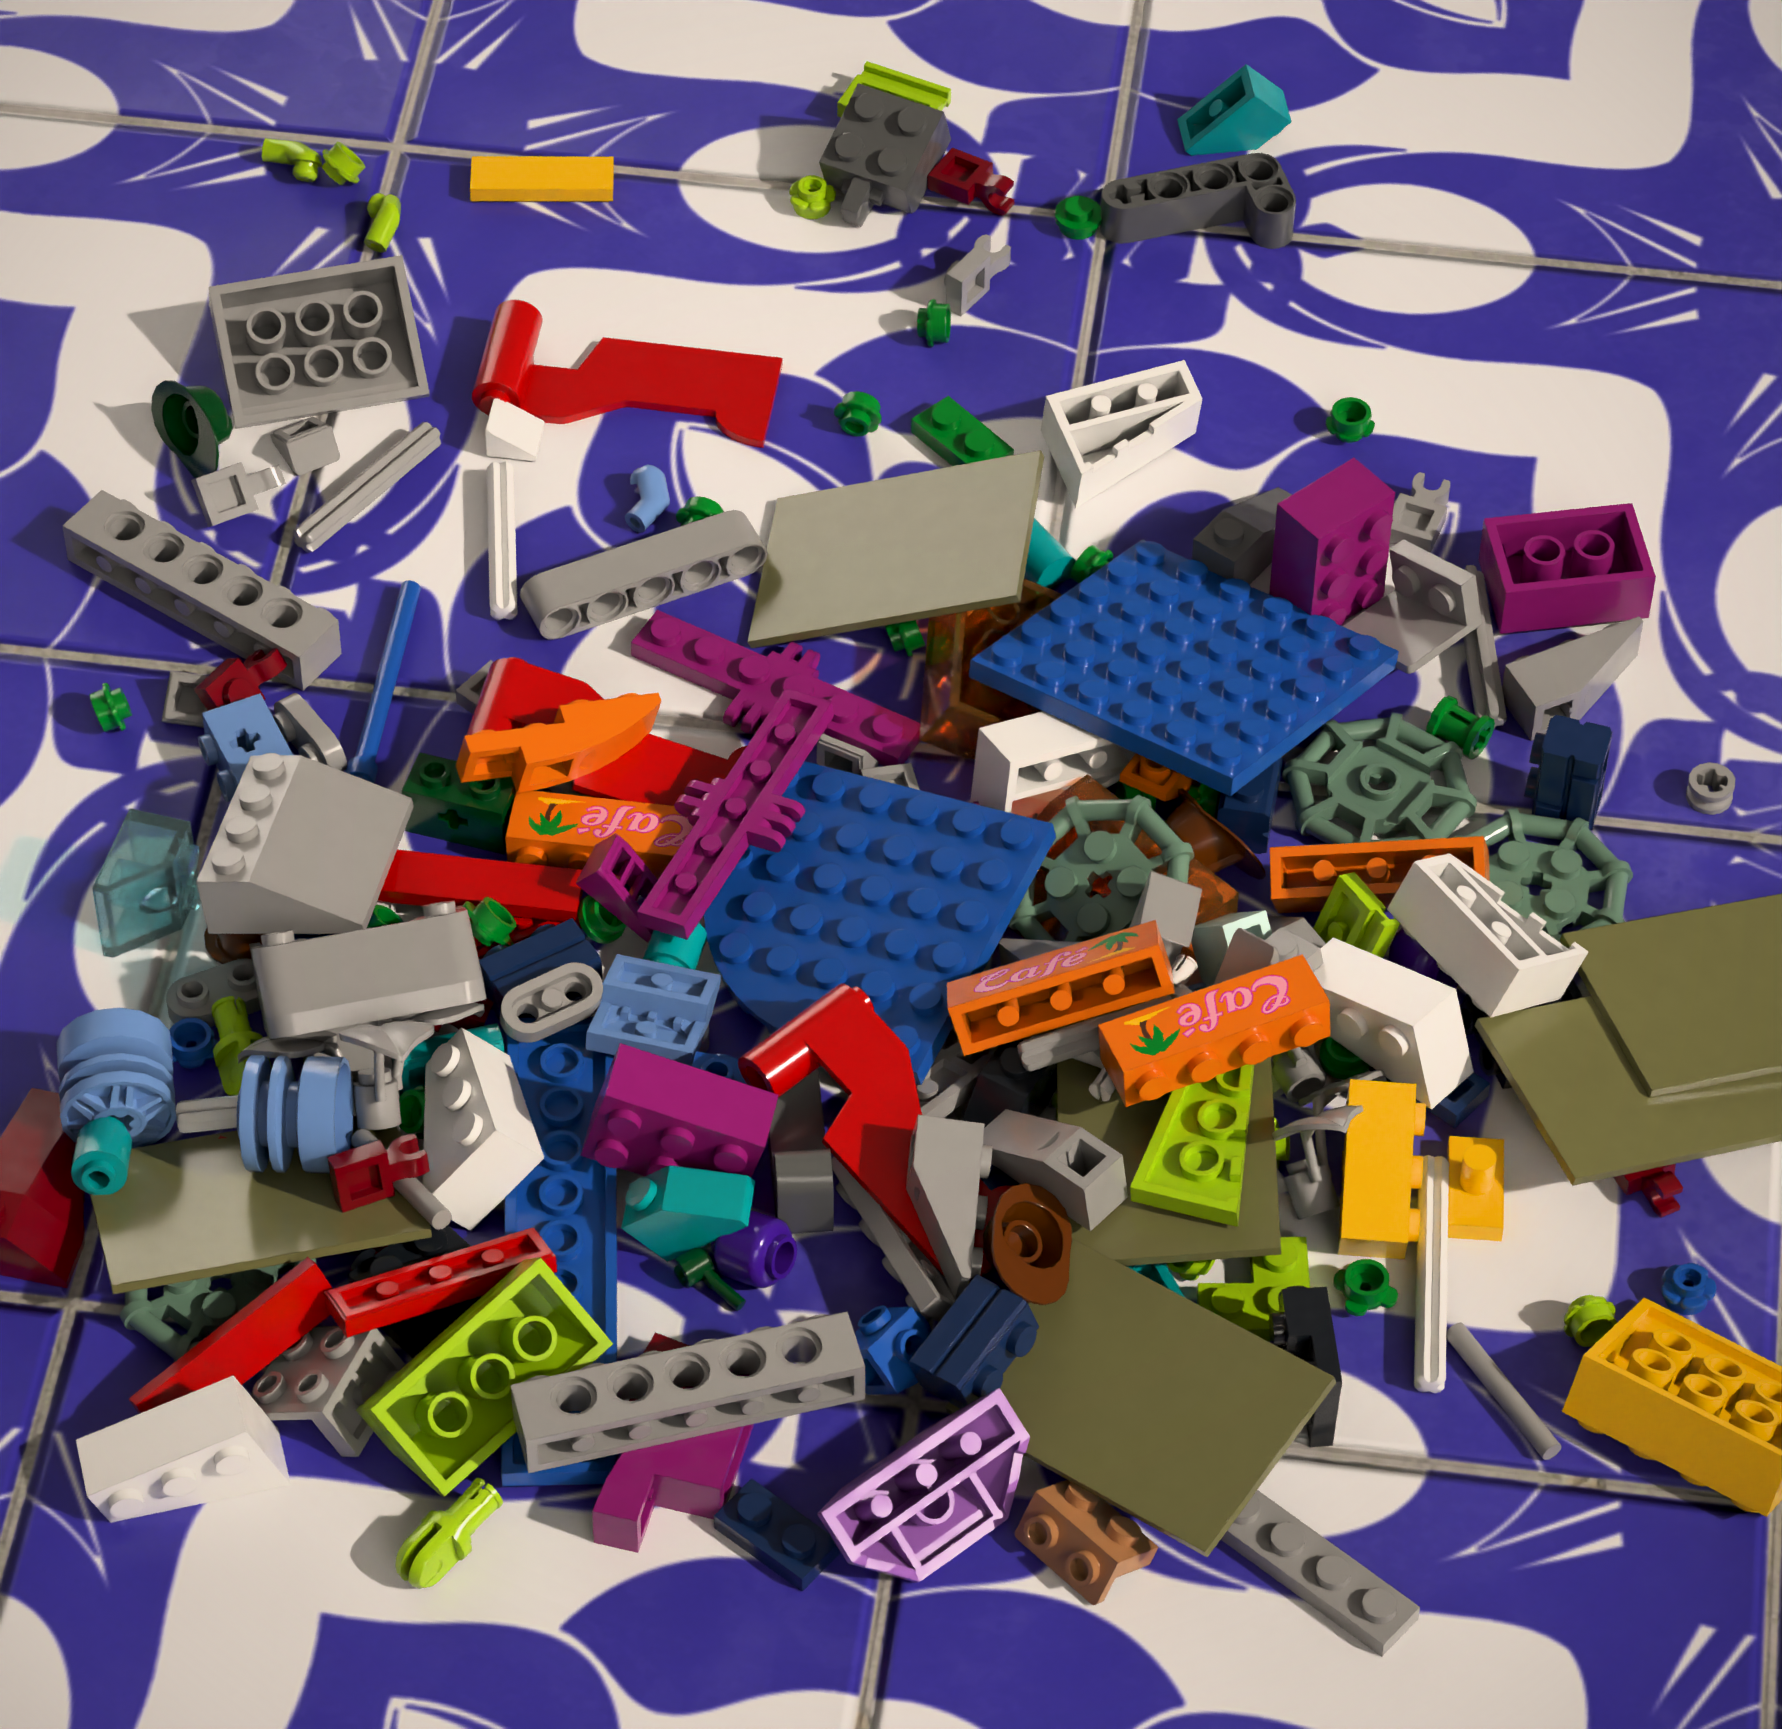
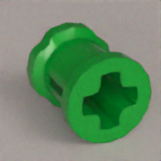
(1460, 726)

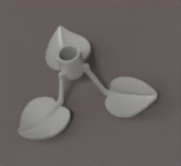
(376, 1089)
(1310, 1178)

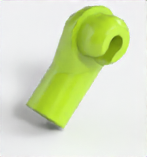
(293, 153)
(386, 216)

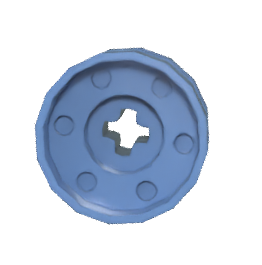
(118, 1068)
(288, 1114)

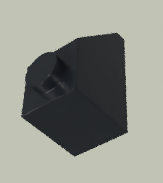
(1009, 1086)

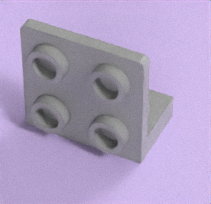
(1426, 611)
(326, 1381)

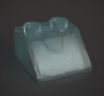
(146, 882)

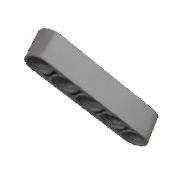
(643, 574)

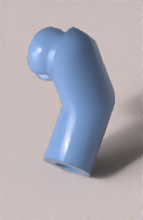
(654, 497)

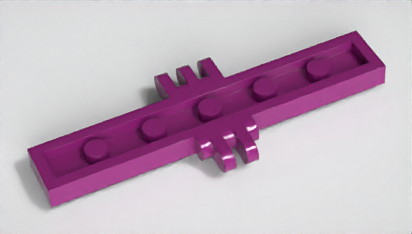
(758, 682)
(736, 813)

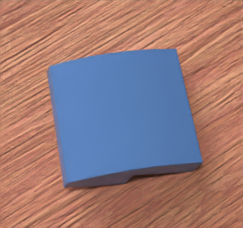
(653, 1009)

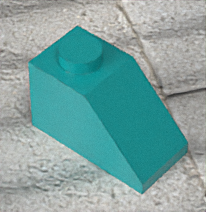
(1235, 115)
(686, 1208)

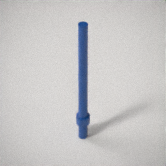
(363, 763)

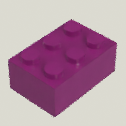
(1334, 543)
(1566, 568)
(676, 1115)

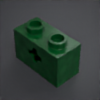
(456, 811)

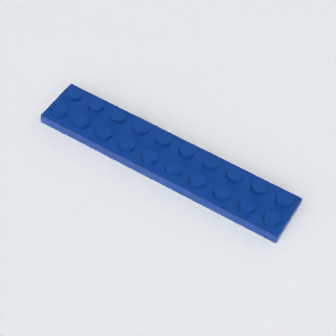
(568, 1204)

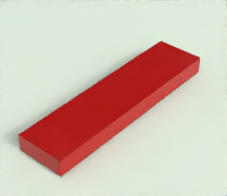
(519, 887)
(432, 1282)
(246, 1339)

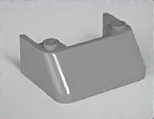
(367, 973)

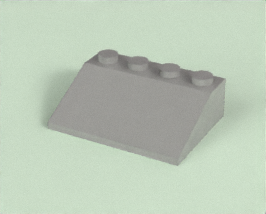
(318, 341)
(300, 850)

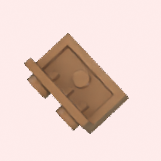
(1083, 1539)

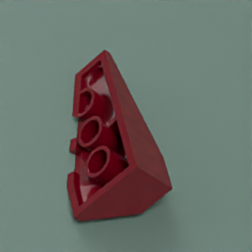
(38, 1198)

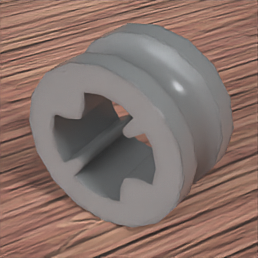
(1722, 783)

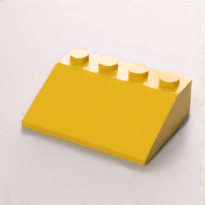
(1687, 1403)

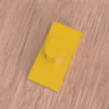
(1476, 1188)

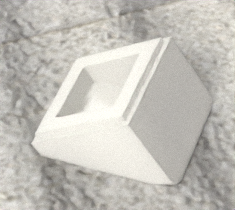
(512, 432)

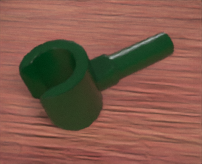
(697, 1267)

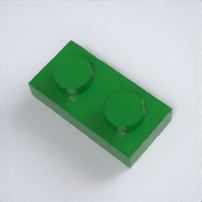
(957, 434)

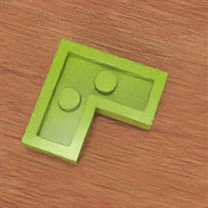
(1252, 1303)

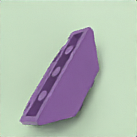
(932, 1493)

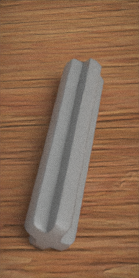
(1071, 1040)

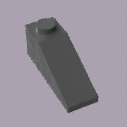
(1240, 538)

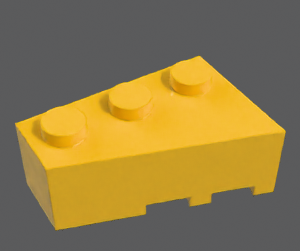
(1380, 1170)

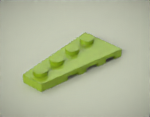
(1199, 1150)

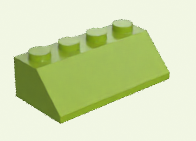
(455, 1395)

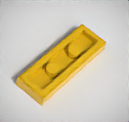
(542, 178)

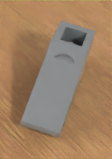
(1568, 676)
(1063, 1160)
(944, 1188)

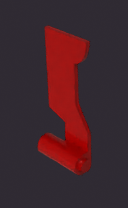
(625, 374)
(648, 773)
(883, 1103)

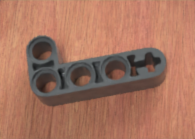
(1200, 197)
(800, 1160)

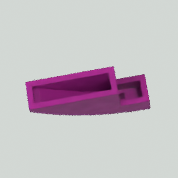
(678, 1475)

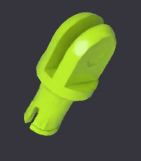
(234, 1037)
(445, 1536)

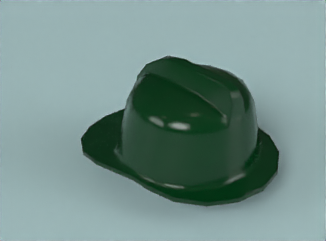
(191, 424)

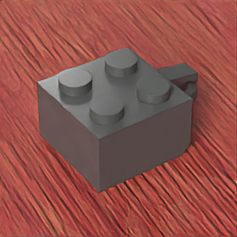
(883, 152)

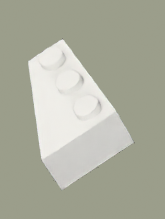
(1118, 426)
(1037, 758)
(1480, 940)
(1395, 1020)
(475, 1128)
(183, 1454)

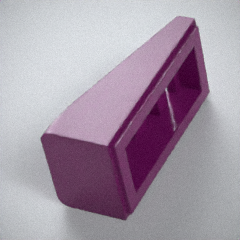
(600, 883)

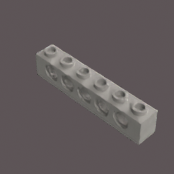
(201, 587)
(669, 1413)

